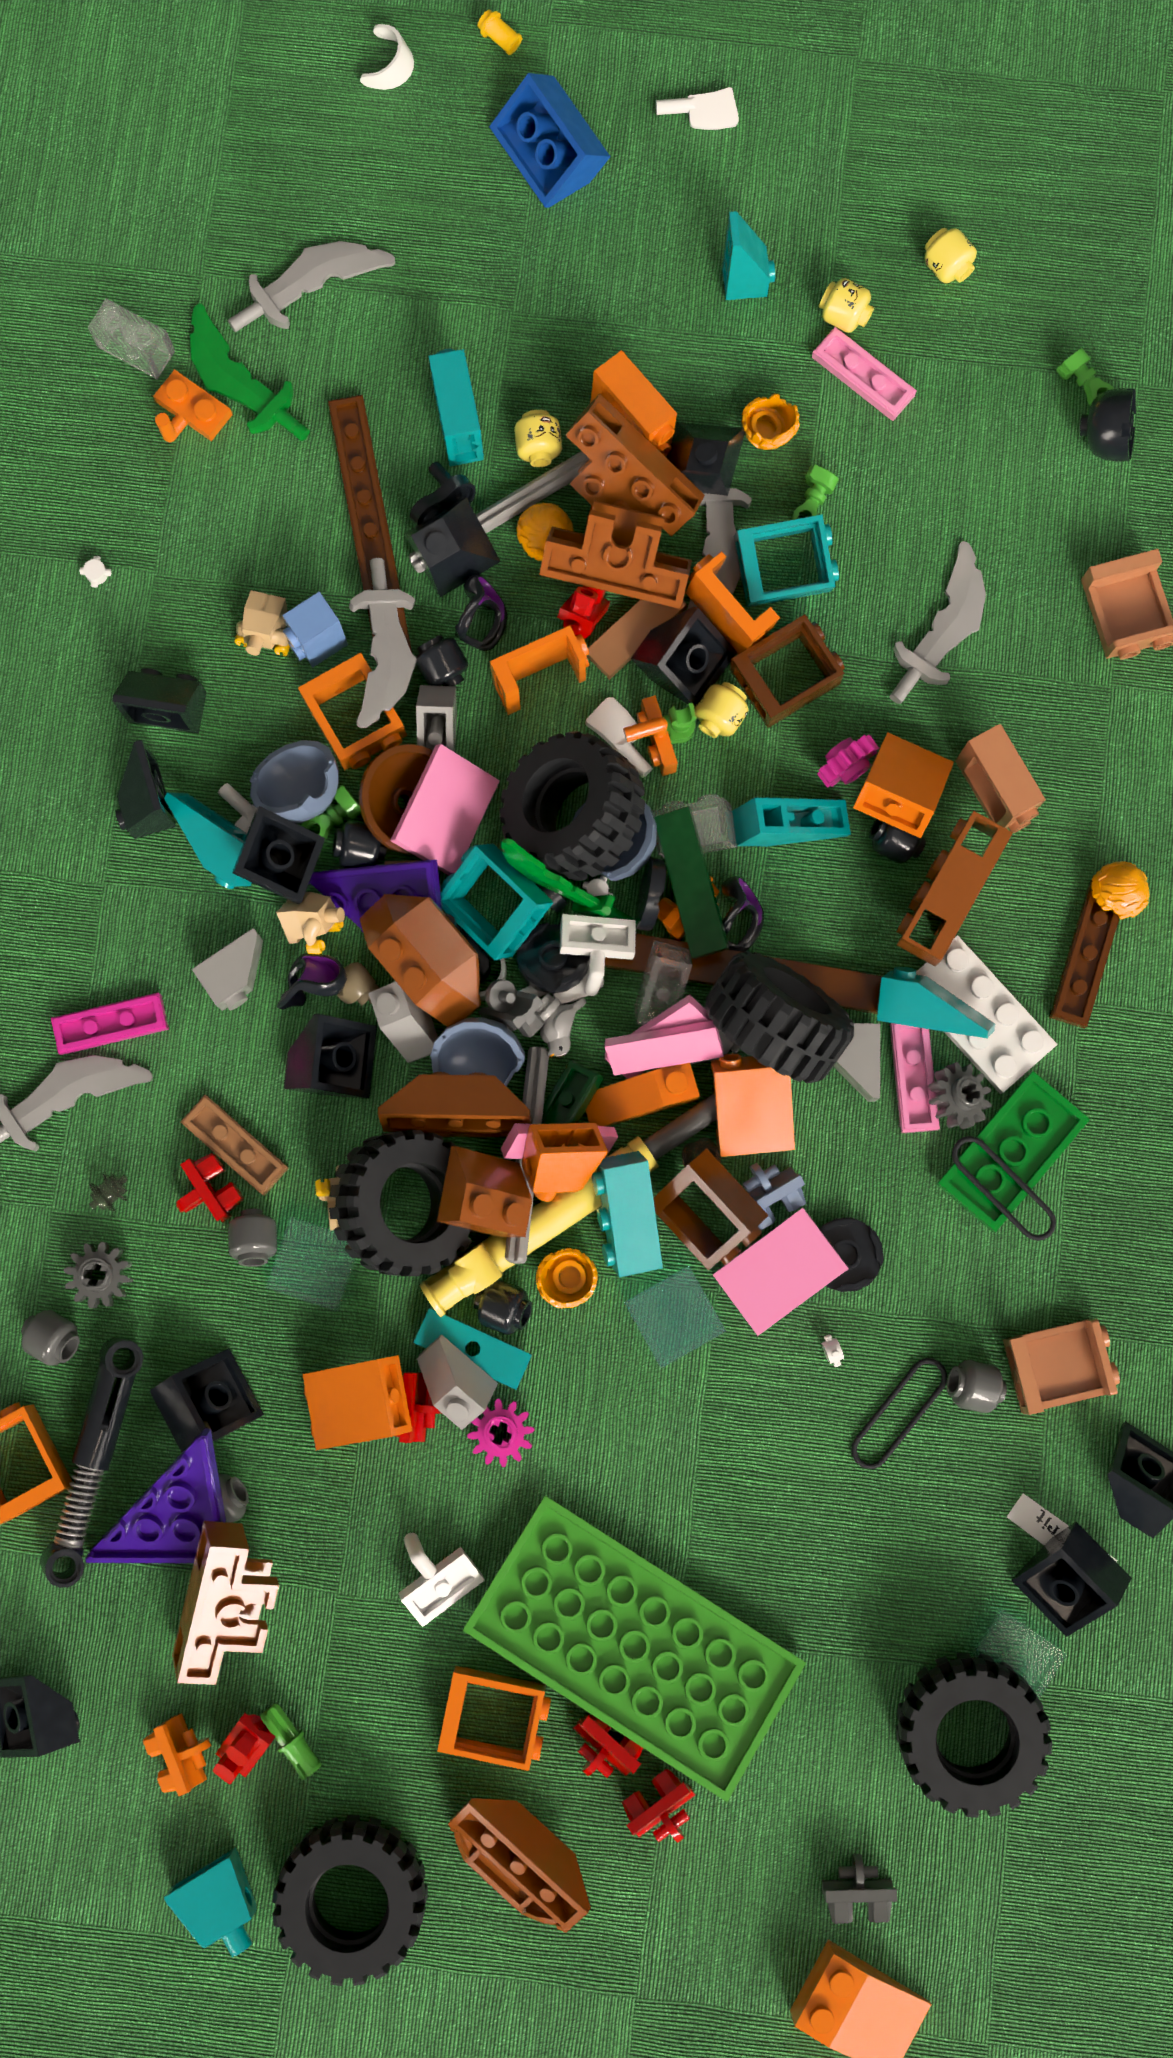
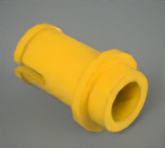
(499, 31)

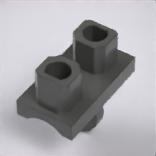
(512, 1008)
(855, 1889)

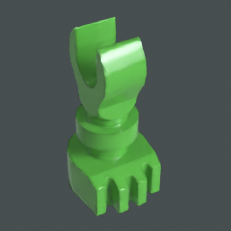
(1086, 377)
(821, 483)
(681, 724)
(346, 806)

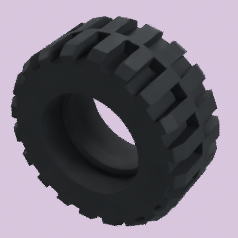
(603, 824)
(779, 1017)
(360, 1212)
(993, 1782)
(343, 1952)

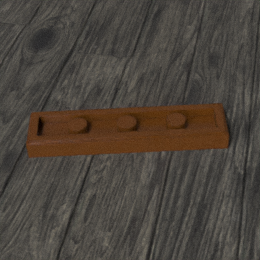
(1084, 963)

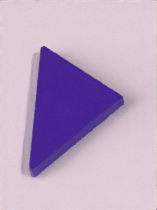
(362, 887)
(169, 1514)

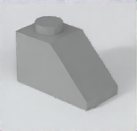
(436, 716)
(231, 971)
(403, 1022)
(861, 1061)
(455, 1382)

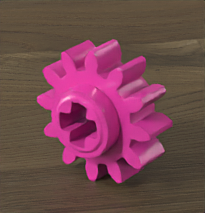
(848, 760)
(515, 1427)

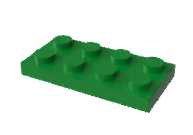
(1027, 1136)

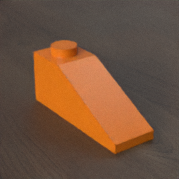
(643, 1095)

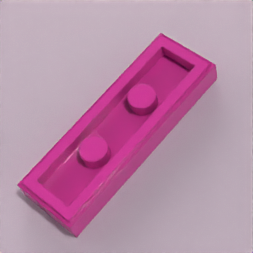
(109, 1023)

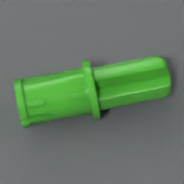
(291, 1741)

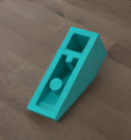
(745, 262)
(789, 821)
(211, 837)
(925, 1004)

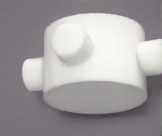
(95, 571)
(597, 886)
(832, 1350)

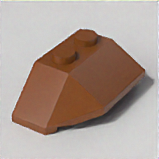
(424, 955)
(454, 1106)
(521, 1861)

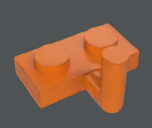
(191, 407)
(655, 726)

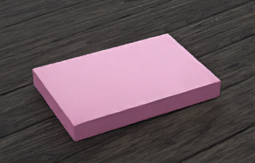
(445, 809)
(780, 1271)

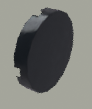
(649, 892)
(543, 964)
(858, 1248)

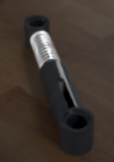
(92, 1456)

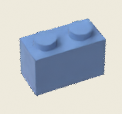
(314, 630)

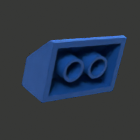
(548, 139)

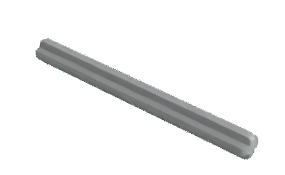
(524, 497)
(533, 1098)

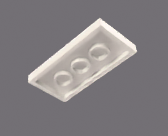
(1017, 1036)

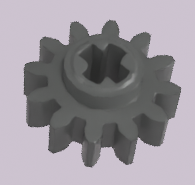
(959, 1096)
(94, 1261)

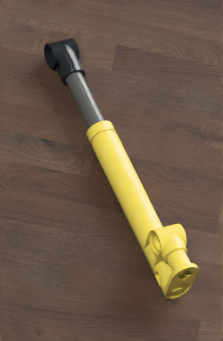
(487, 1260)

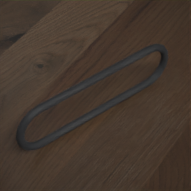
(1031, 1236)
(911, 1424)

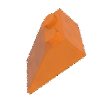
(857, 2007)

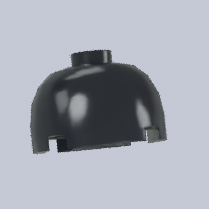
(1111, 424)

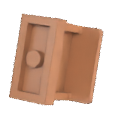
(1129, 605)
(1061, 1365)

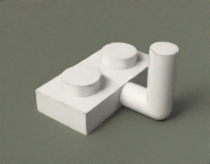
(598, 939)
(440, 1583)

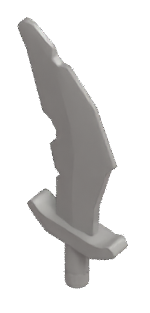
(308, 275)
(721, 531)
(949, 627)
(389, 646)
(62, 1089)

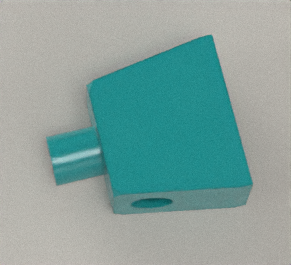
(216, 1903)

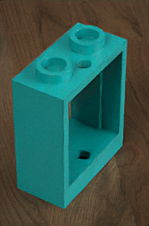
(456, 407)
(748, 564)
(520, 923)

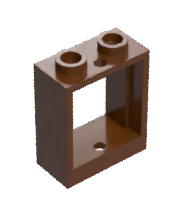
(756, 689)
(725, 1194)

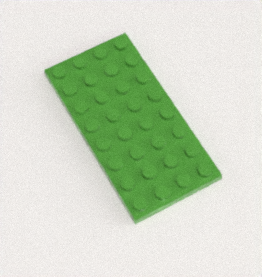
(635, 1648)

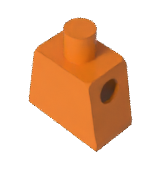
(561, 1157)

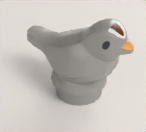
(557, 1024)

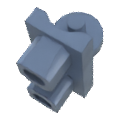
(772, 1186)

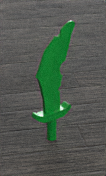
(235, 382)
(536, 872)

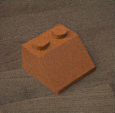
(485, 1194)

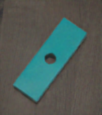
(496, 1357)

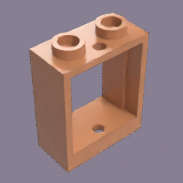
(1000, 779)

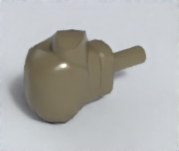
(358, 985)

